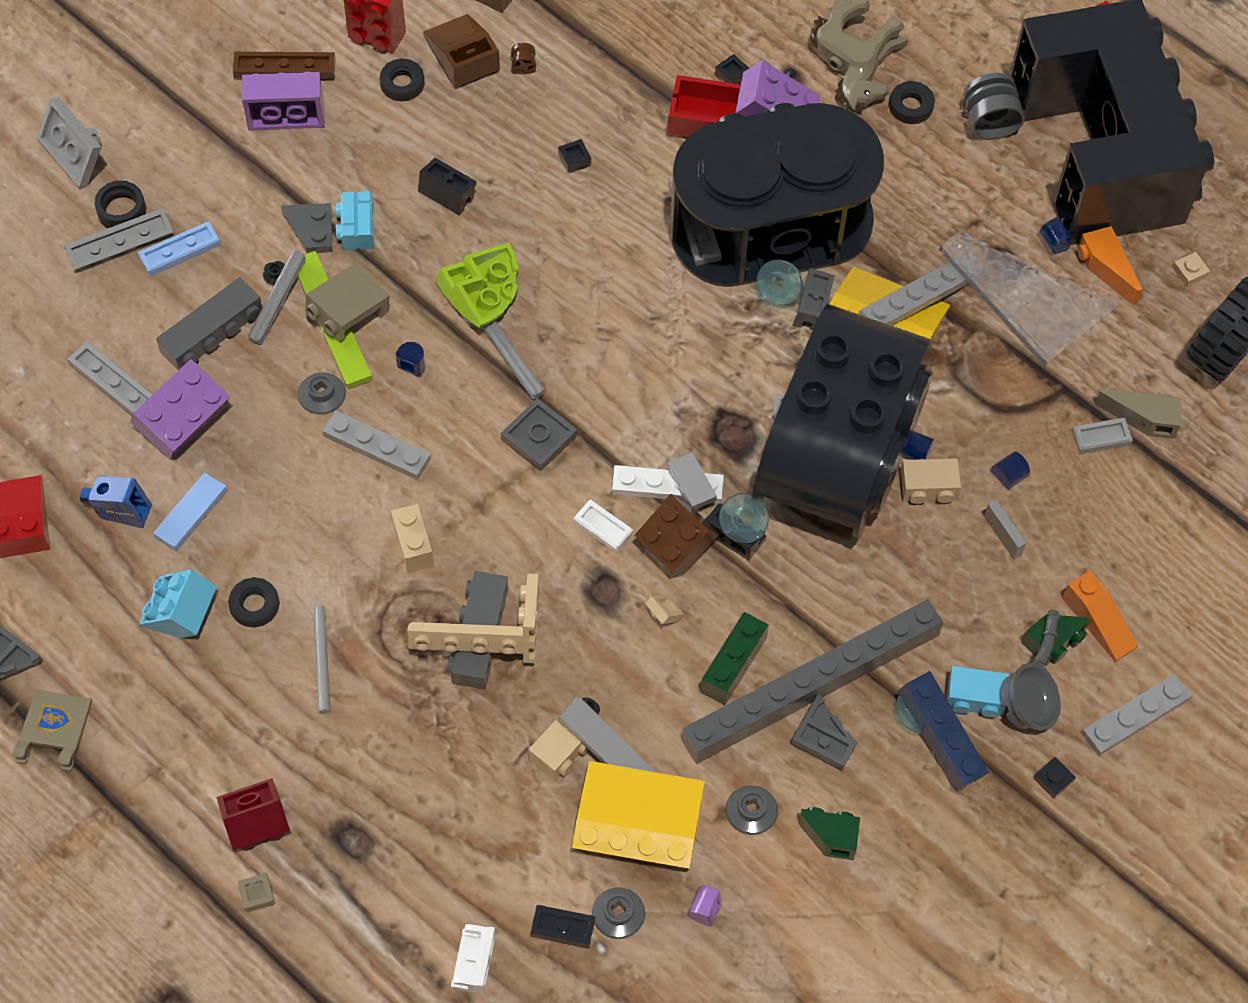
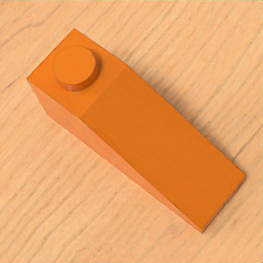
(1109, 262)
(1091, 600)

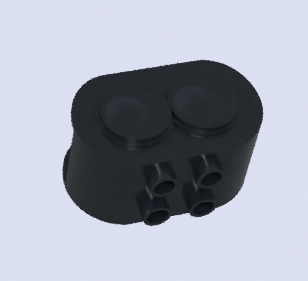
(777, 189)
(846, 418)

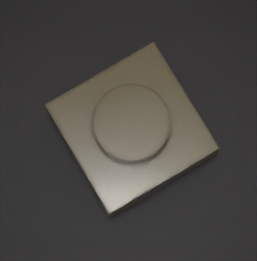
(256, 892)

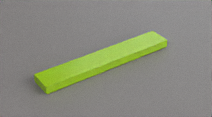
(345, 353)

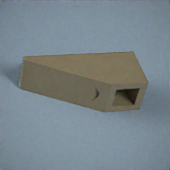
(1145, 412)

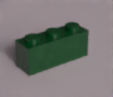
(734, 658)

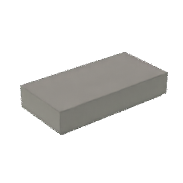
(1102, 435)
(692, 481)
(1005, 529)

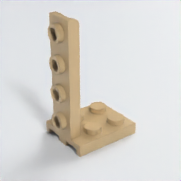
(485, 637)

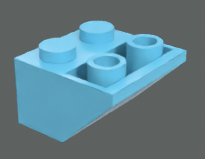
(178, 604)

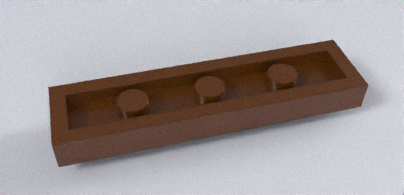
(284, 62)

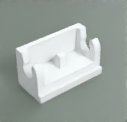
(474, 959)

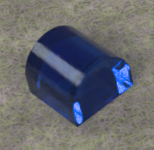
(1056, 236)
(411, 358)
(918, 447)
(1011, 469)

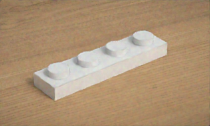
(654, 483)

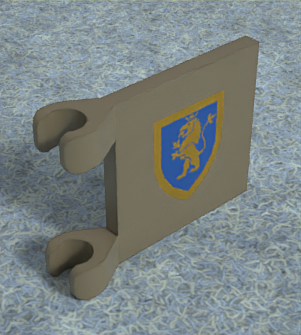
(54, 722)

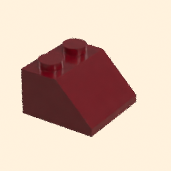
(253, 815)

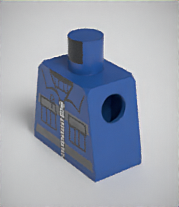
(118, 500)

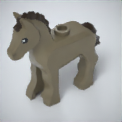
(855, 55)

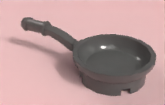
(1031, 690)

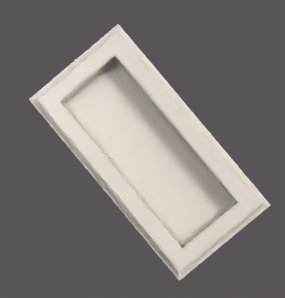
(603, 526)

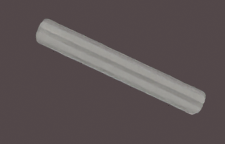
(276, 297)
(514, 359)

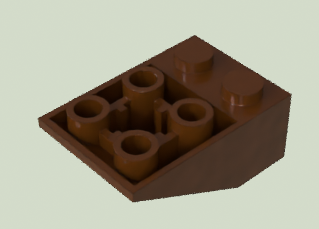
(463, 49)

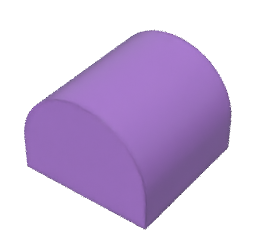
(705, 905)

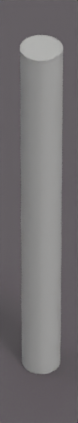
(321, 660)

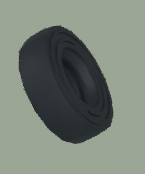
(402, 66)
(914, 89)
(251, 586)

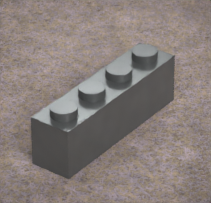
(210, 324)
(484, 607)

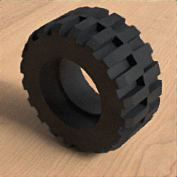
(1224, 337)

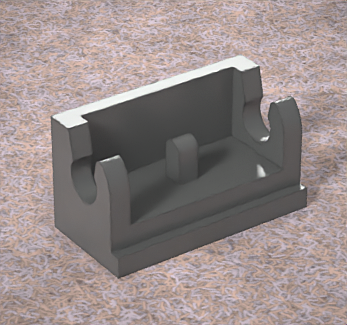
(813, 297)

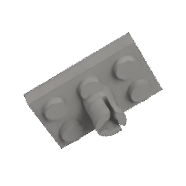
(69, 142)

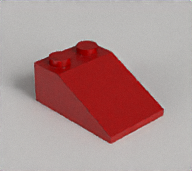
(23, 517)

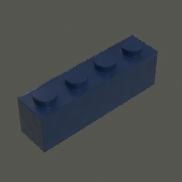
(943, 731)

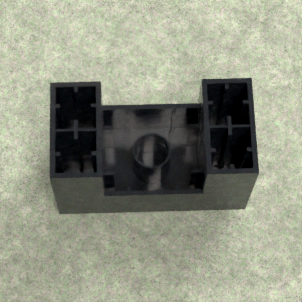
(1143, 146)

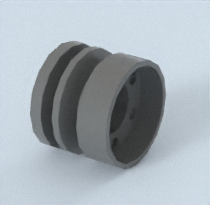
(993, 106)

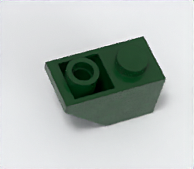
(1069, 630)
(832, 833)

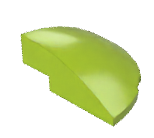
(481, 283)

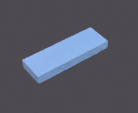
(179, 248)
(190, 511)

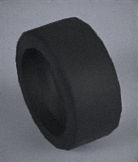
(115, 190)

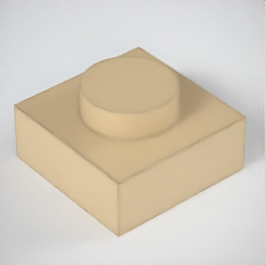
(1191, 269)
(664, 609)

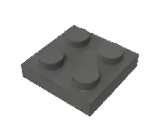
(539, 434)

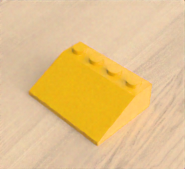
(865, 288)
(638, 814)

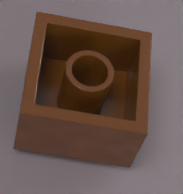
(676, 534)

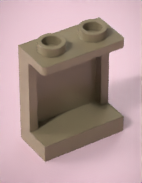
(345, 301)

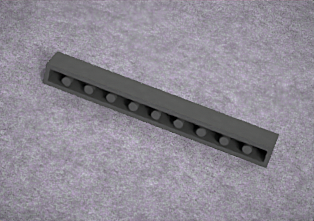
(814, 678)

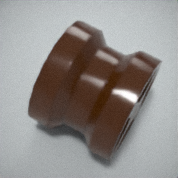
(523, 58)

